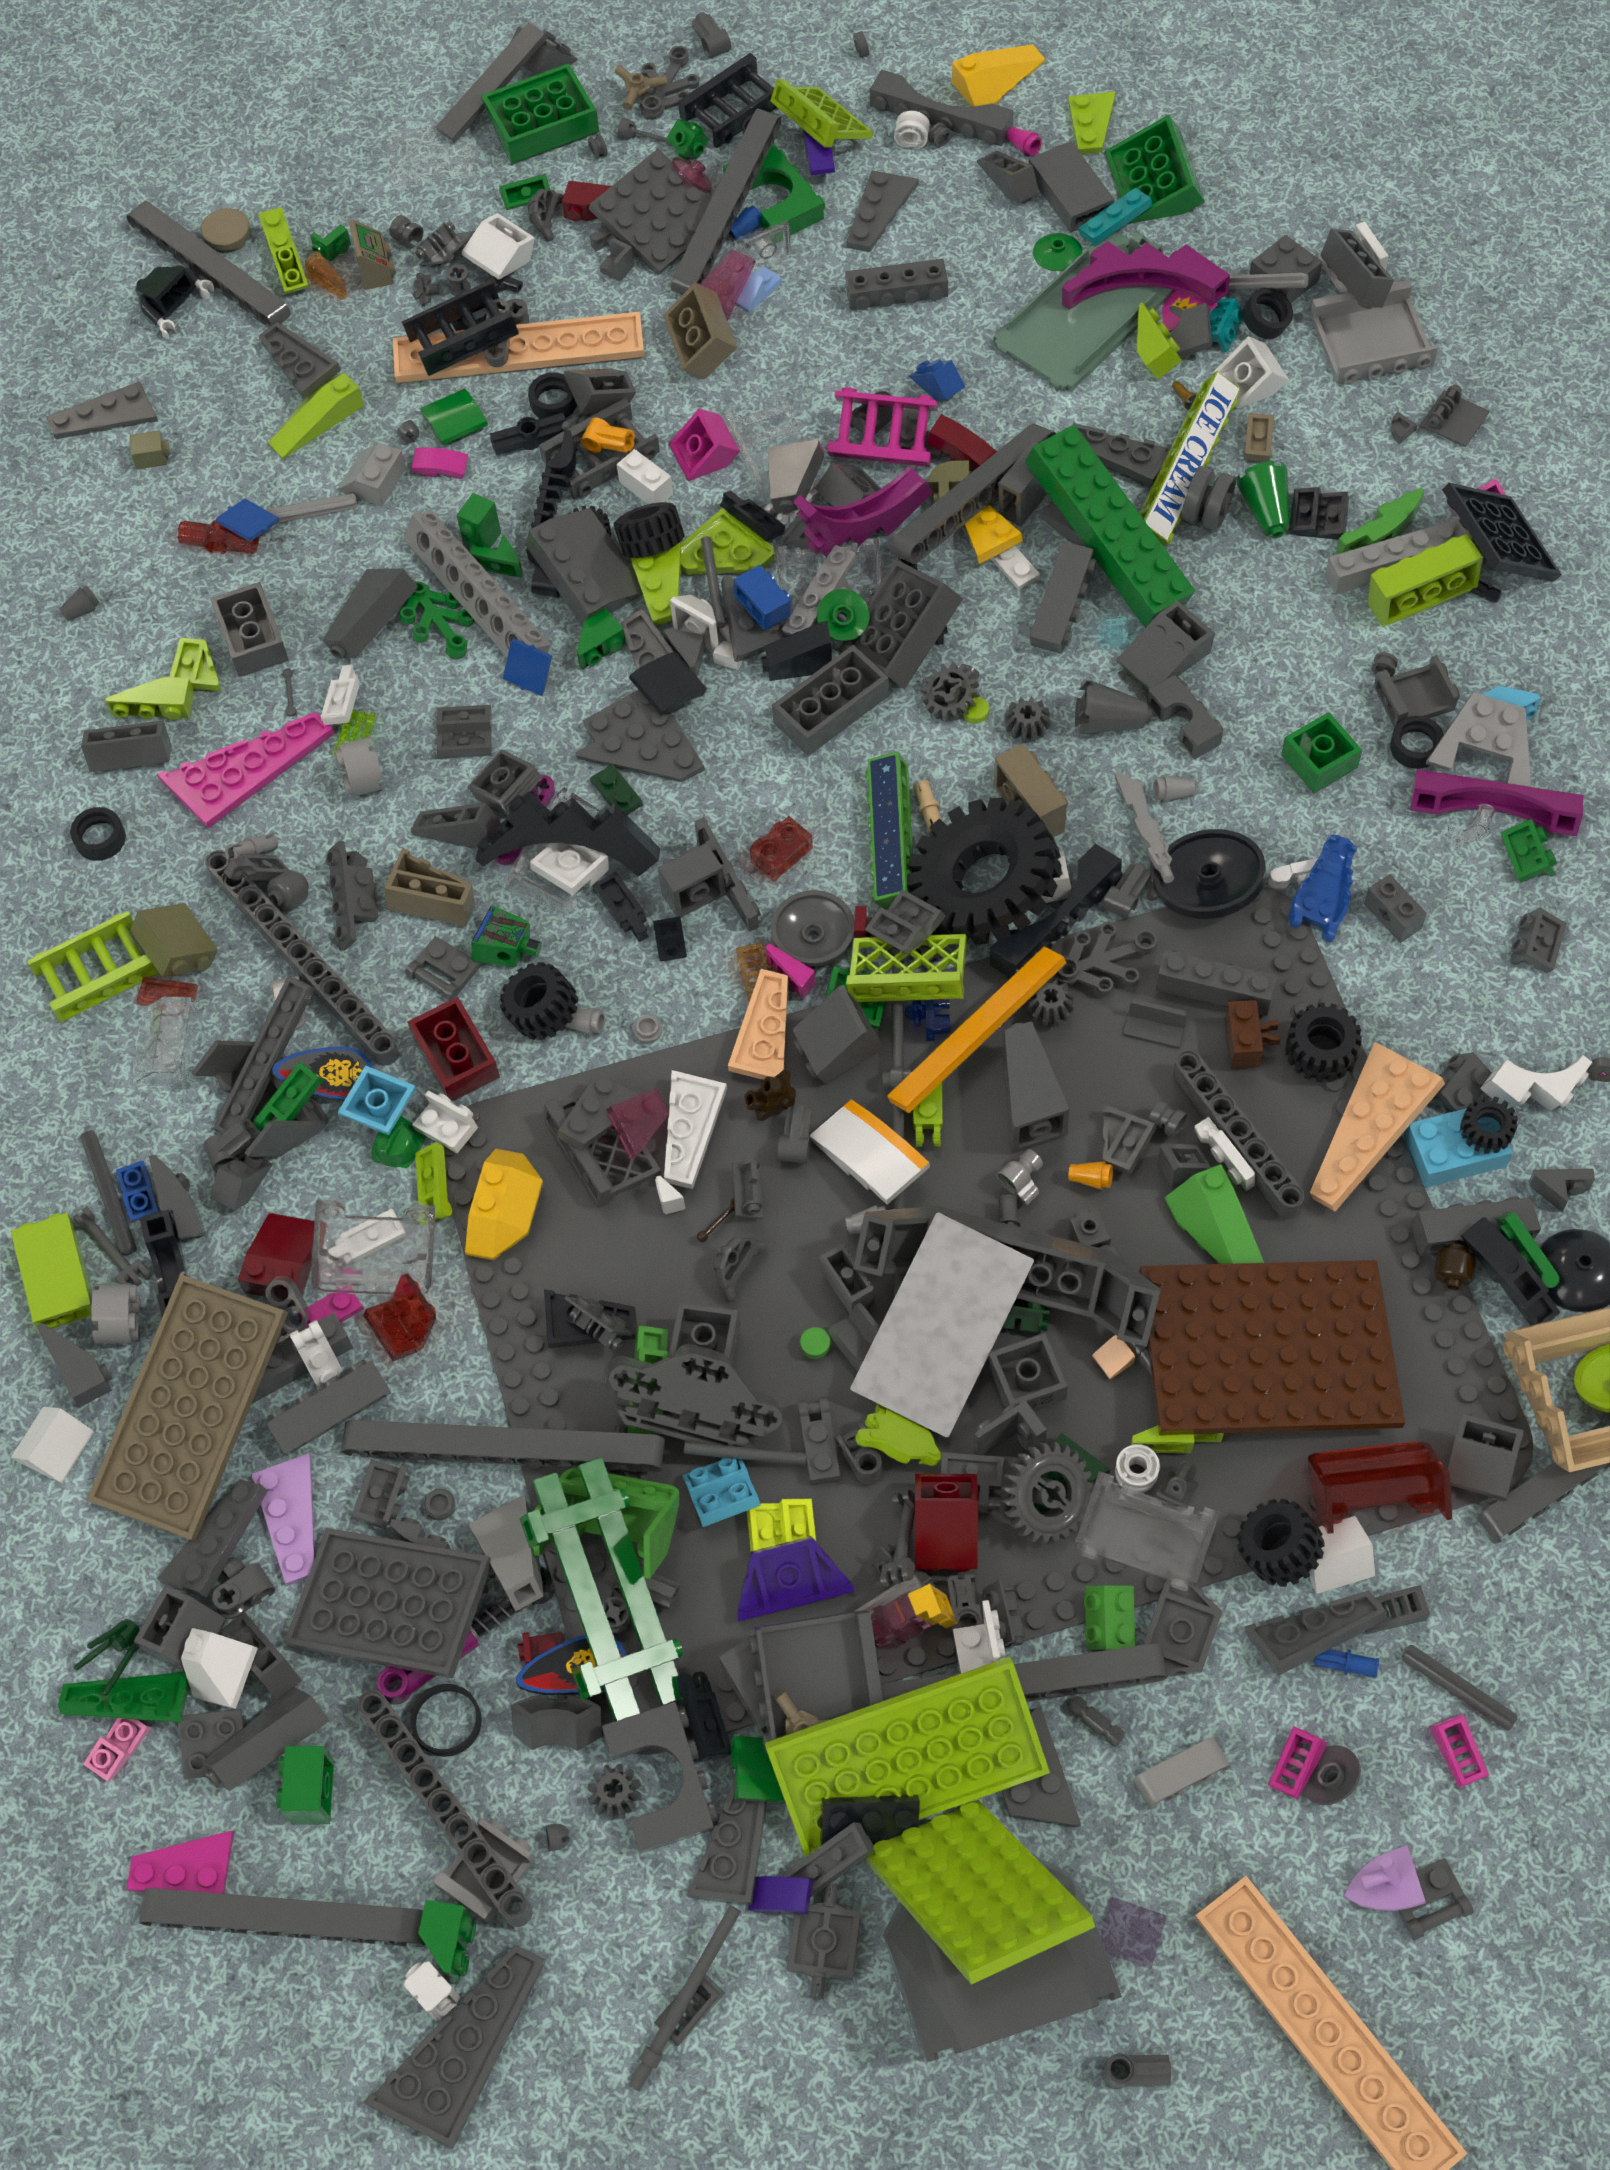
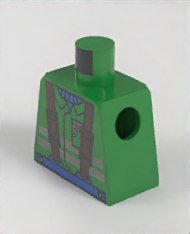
(503, 939)

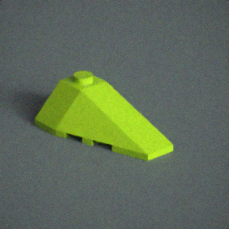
(317, 414)

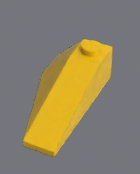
(990, 74)

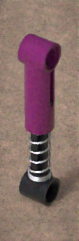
(481, 1625)

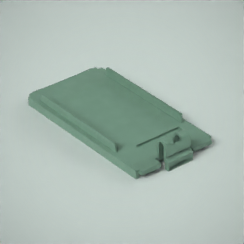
(1073, 342)

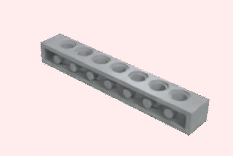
(471, 583)

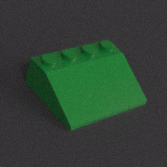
(541, 113)
(1158, 166)

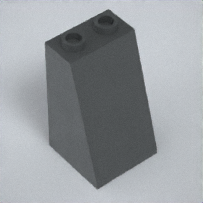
(1033, 1094)

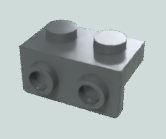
(1462, 1081)
(378, 1494)

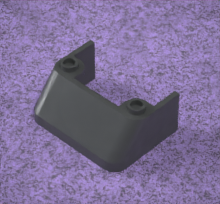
(225, 1062)

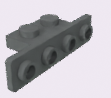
(352, 895)

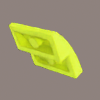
(780, 1522)

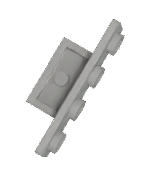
(828, 578)

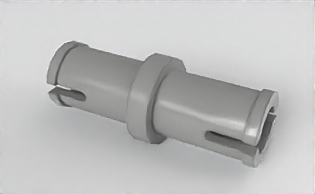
(252, 846)

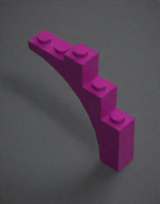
(1147, 266)
(858, 520)

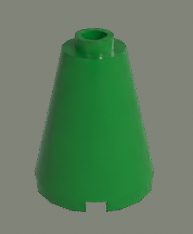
(1267, 496)

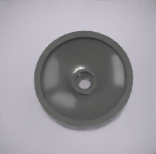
(811, 914)

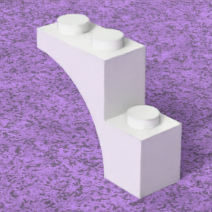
(1548, 1089)

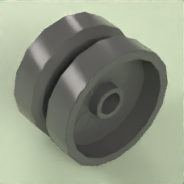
(1208, 498)

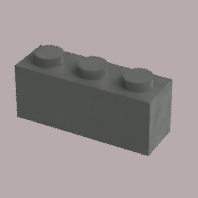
(126, 746)

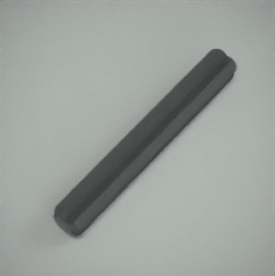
(1459, 1687)

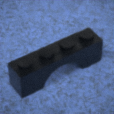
(165, 1252)

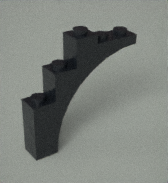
(570, 823)

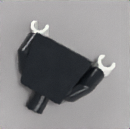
(165, 290)

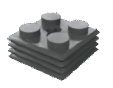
(504, 780)

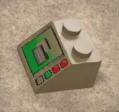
(372, 256)

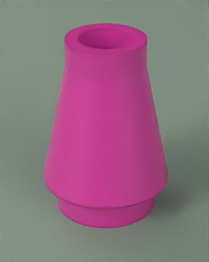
(1026, 141)

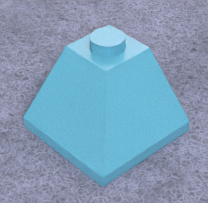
(377, 1100)

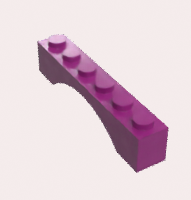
(1443, 792)

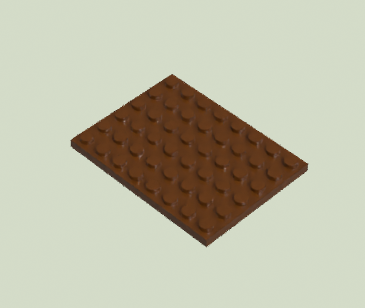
(1272, 1348)

